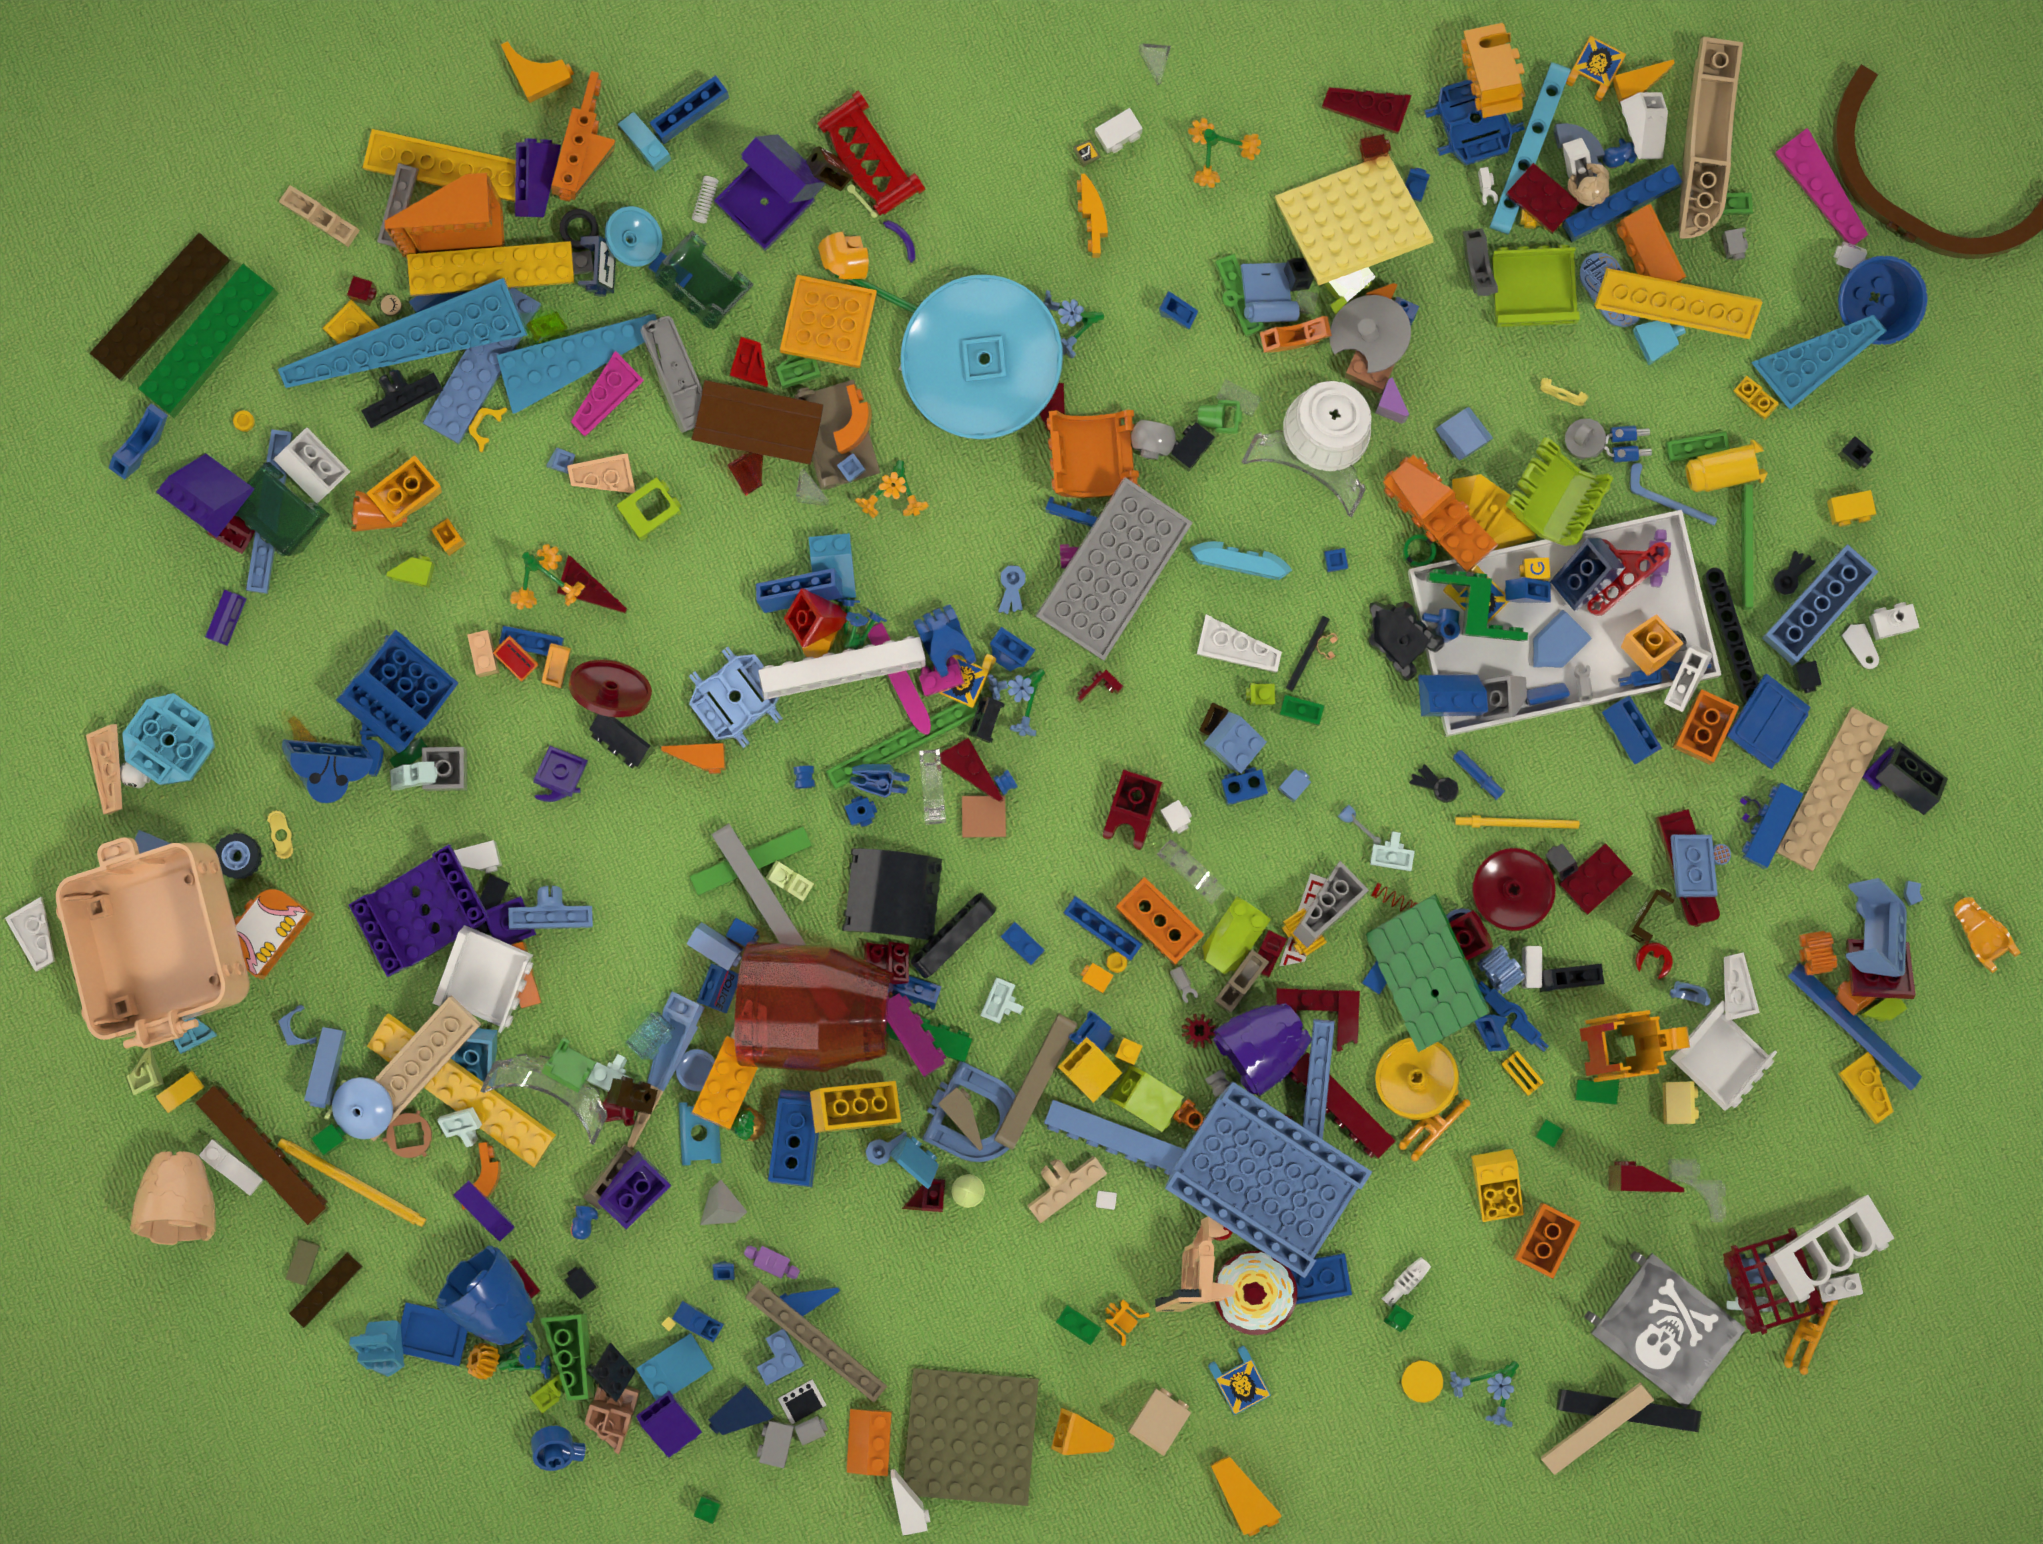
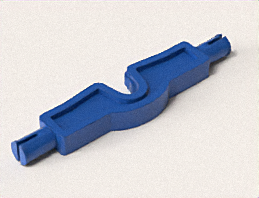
(1639, 678)
(1520, 1024)

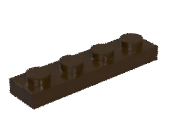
(326, 1290)

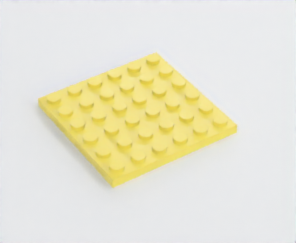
(1353, 219)

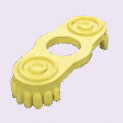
(1578, 400)
(278, 821)

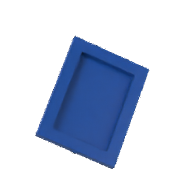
(431, 1335)

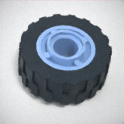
(250, 855)

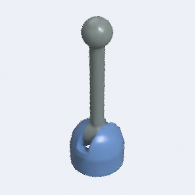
(1349, 814)

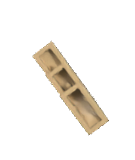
(319, 216)

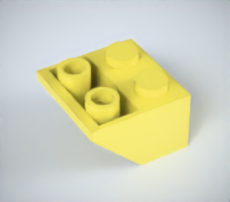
(1680, 1102)

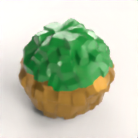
(749, 1124)

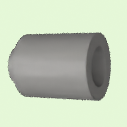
(811, 1430)

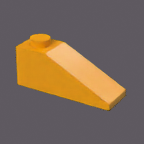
(1639, 80)

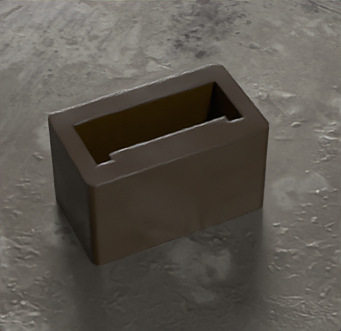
(1212, 719)

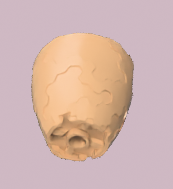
(174, 1200)

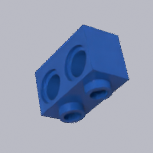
(1245, 792)

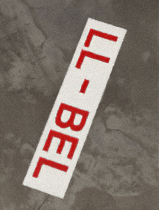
(1312, 888)

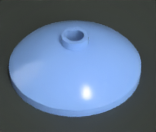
(370, 1099)

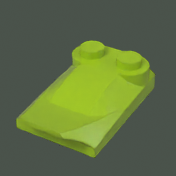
(1234, 936)

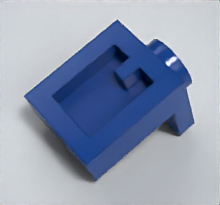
(1417, 183)

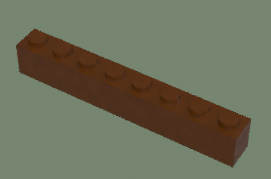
(262, 1155)

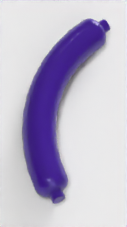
(911, 255)

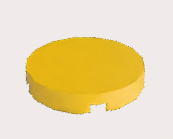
(1422, 1381)

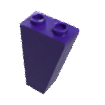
(534, 176)

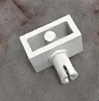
(1894, 621)

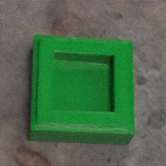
(1549, 1133)

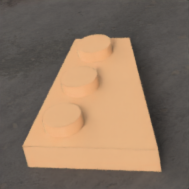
(604, 474)

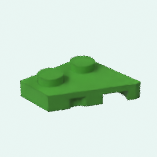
(797, 370)

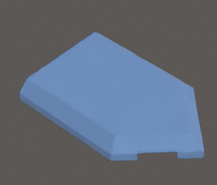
(1559, 642)

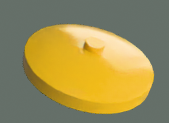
(1417, 1082)

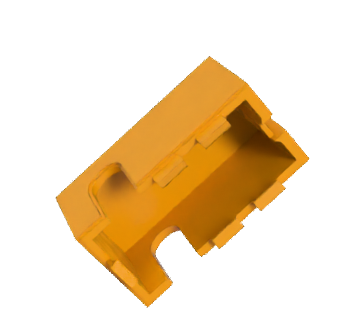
(1493, 70)

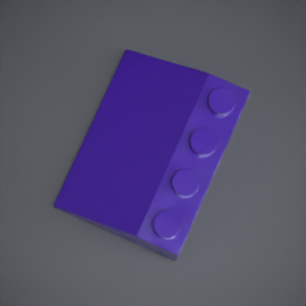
(206, 493)

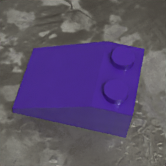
(633, 1190)

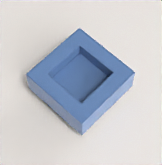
(851, 467)

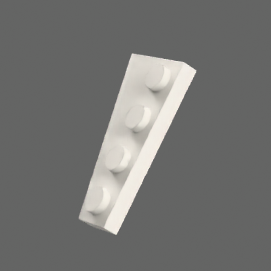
(1233, 646)

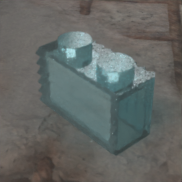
(650, 1036)

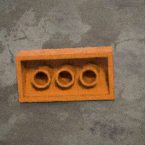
(1649, 246)

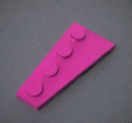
(611, 388)

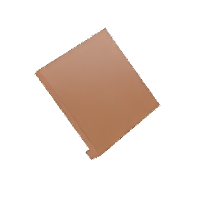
(983, 817)

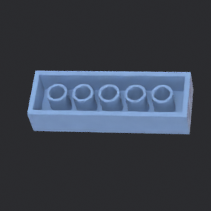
(1820, 604)

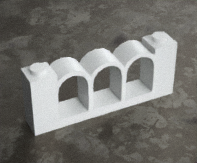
(1788, 1269)

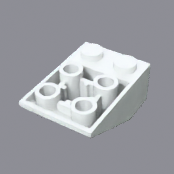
(1646, 123)

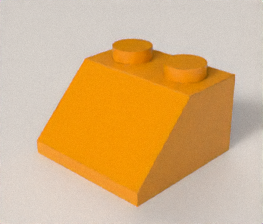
(1651, 644)

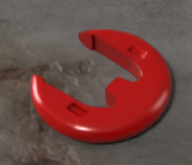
(1658, 949)

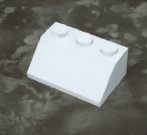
(311, 465)

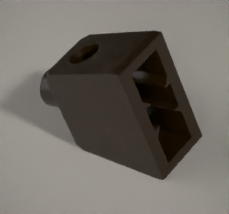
(823, 163)

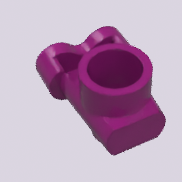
(1066, 554)

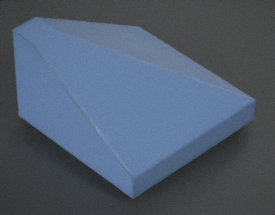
(560, 460)

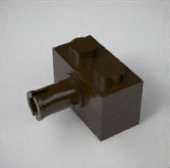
(632, 1096)

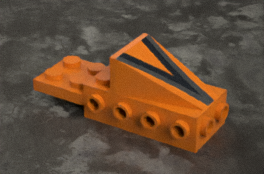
(582, 148)

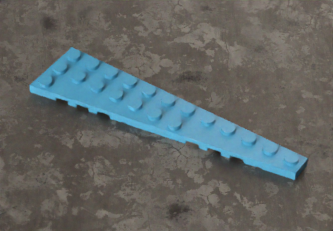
(453, 325)

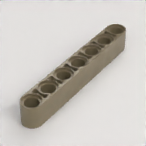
(1035, 1081)

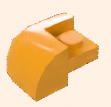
(844, 256)

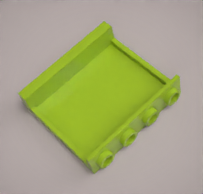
(1535, 286)

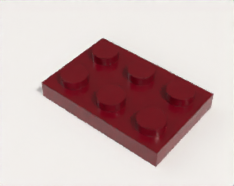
(1542, 198)
(1596, 879)

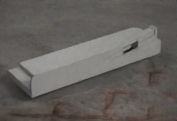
(674, 370)

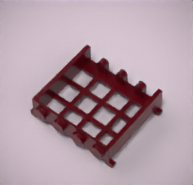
(1744, 1291)

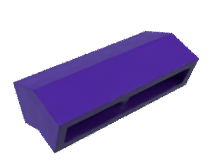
(225, 617)

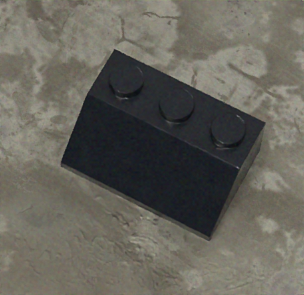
(621, 740)
(1912, 778)

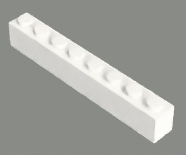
(842, 667)

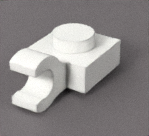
(1486, 180)

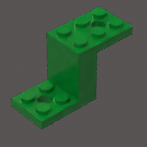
(1477, 605)

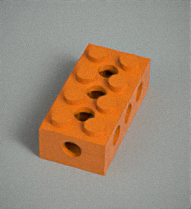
(1160, 906)

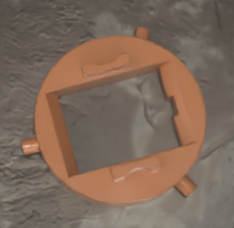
(414, 1151)

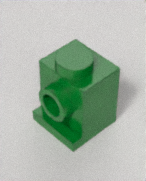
(1398, 1318)

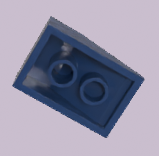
(1587, 573)

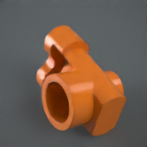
(1188, 1114)

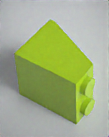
(1146, 1098)

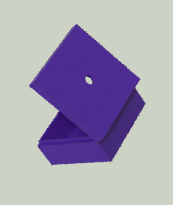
(773, 174)

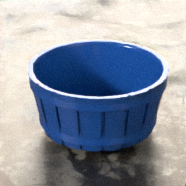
(1900, 301)

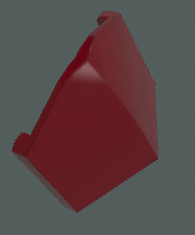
(235, 535)

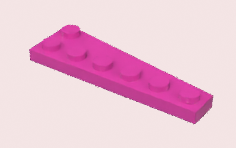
(1812, 172)

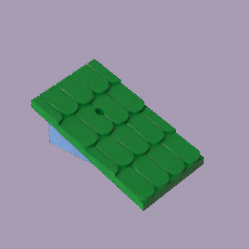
(1427, 973)

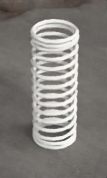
(702, 217)

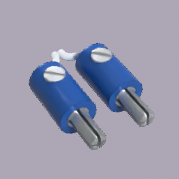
(1626, 453)

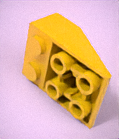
(1497, 1185)

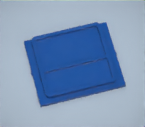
(1769, 721)

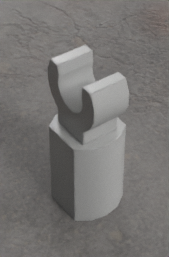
(1583, 684)
(1183, 982)

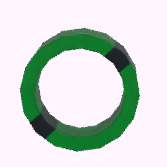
(1412, 563)

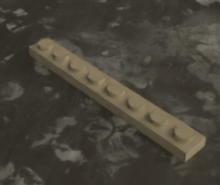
(816, 1341)

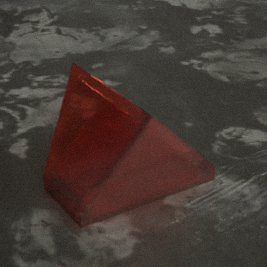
(747, 471)

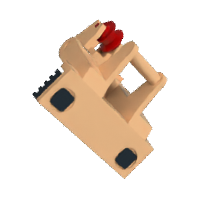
(1197, 1272)

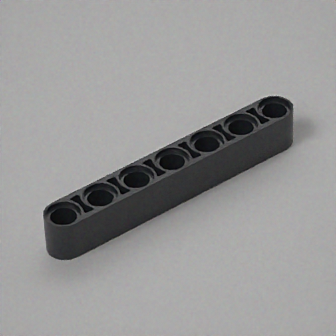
(1732, 626)
(1652, 1414)

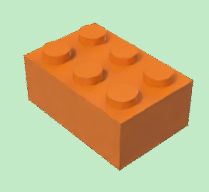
(1546, 1240)

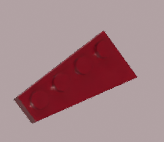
(1372, 108)

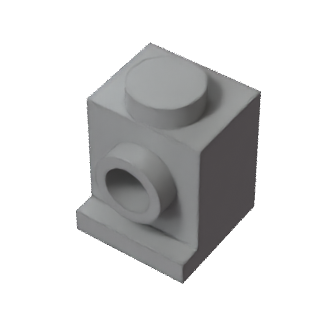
(1735, 244)

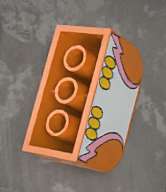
(269, 929)

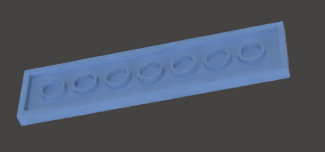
(474, 379)

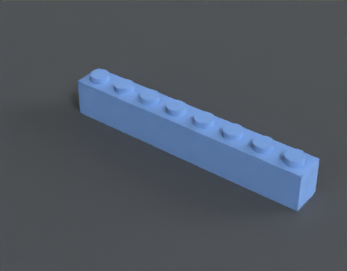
(1112, 1136)

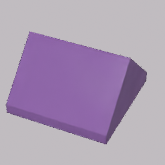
(1392, 404)

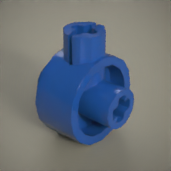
(554, 1448)

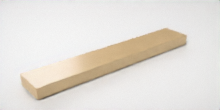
(1597, 1428)

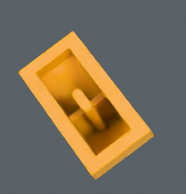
(448, 537)

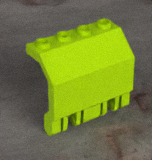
(1558, 496)

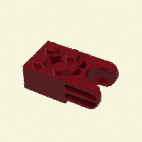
(1127, 811)

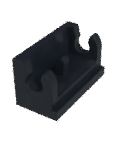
(985, 719)

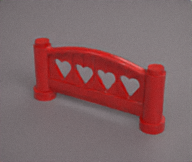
(851, 115)

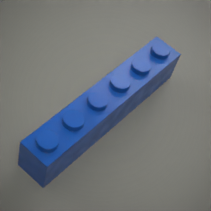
(1622, 203)

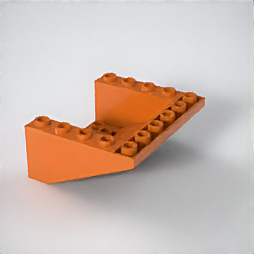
(453, 218)

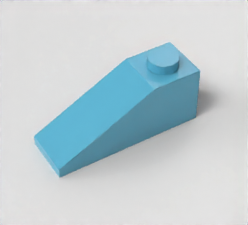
(645, 141)

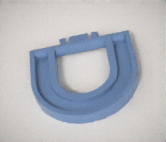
(955, 1142)

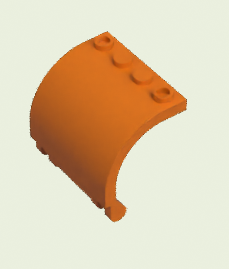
(1091, 453)

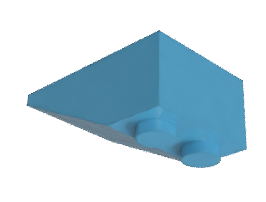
(836, 553)
(478, 1053)
(915, 1160)
(675, 1367)

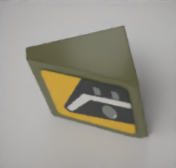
(1086, 153)

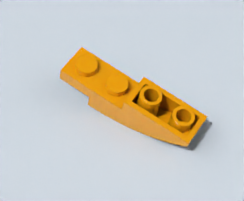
(1092, 208)

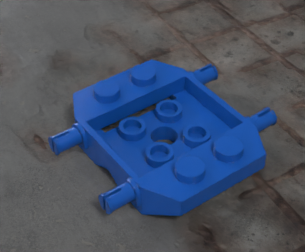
(1460, 127)

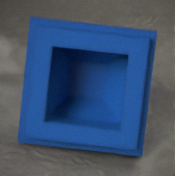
(723, 1271)

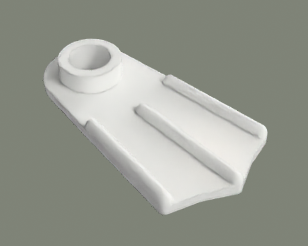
(1861, 645)

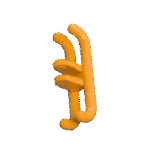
(1435, 1126)
(1808, 1332)

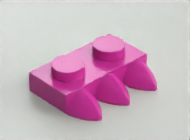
(933, 683)

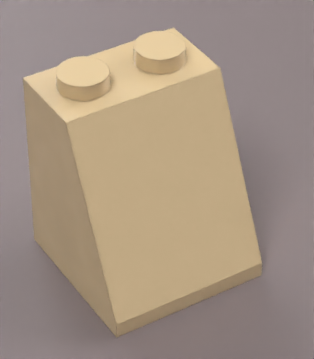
(1160, 1420)

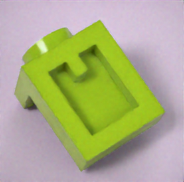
(1260, 694)

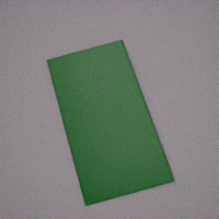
(409, 754)

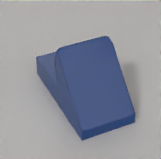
(1177, 310)
(1492, 1033)

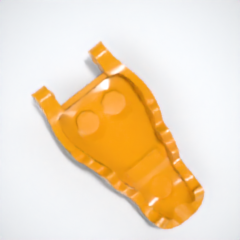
(1985, 934)

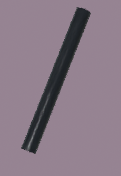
(1307, 653)

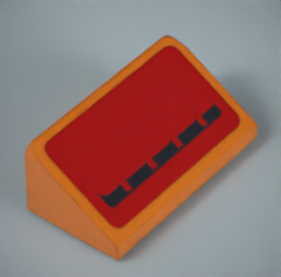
(515, 658)

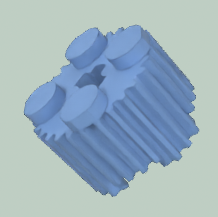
(1500, 970)

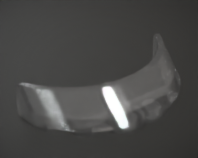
(1341, 482)
(527, 1073)

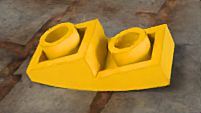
(1755, 397)
(180, 1091)

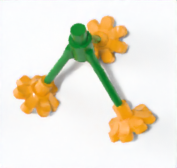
(1205, 133)
(893, 485)
(548, 559)

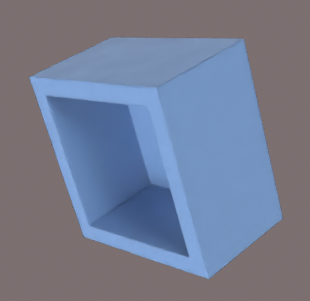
(1235, 742)

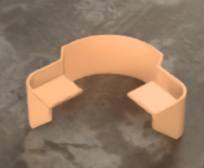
(1333, 639)

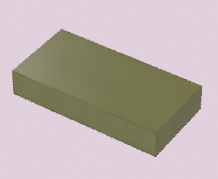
(302, 1262)

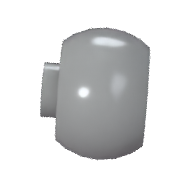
(1153, 439)

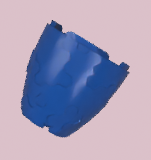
(487, 1297)

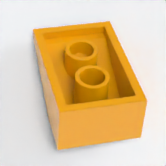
(405, 490)

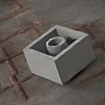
(451, 768)

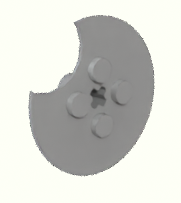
(1373, 327)

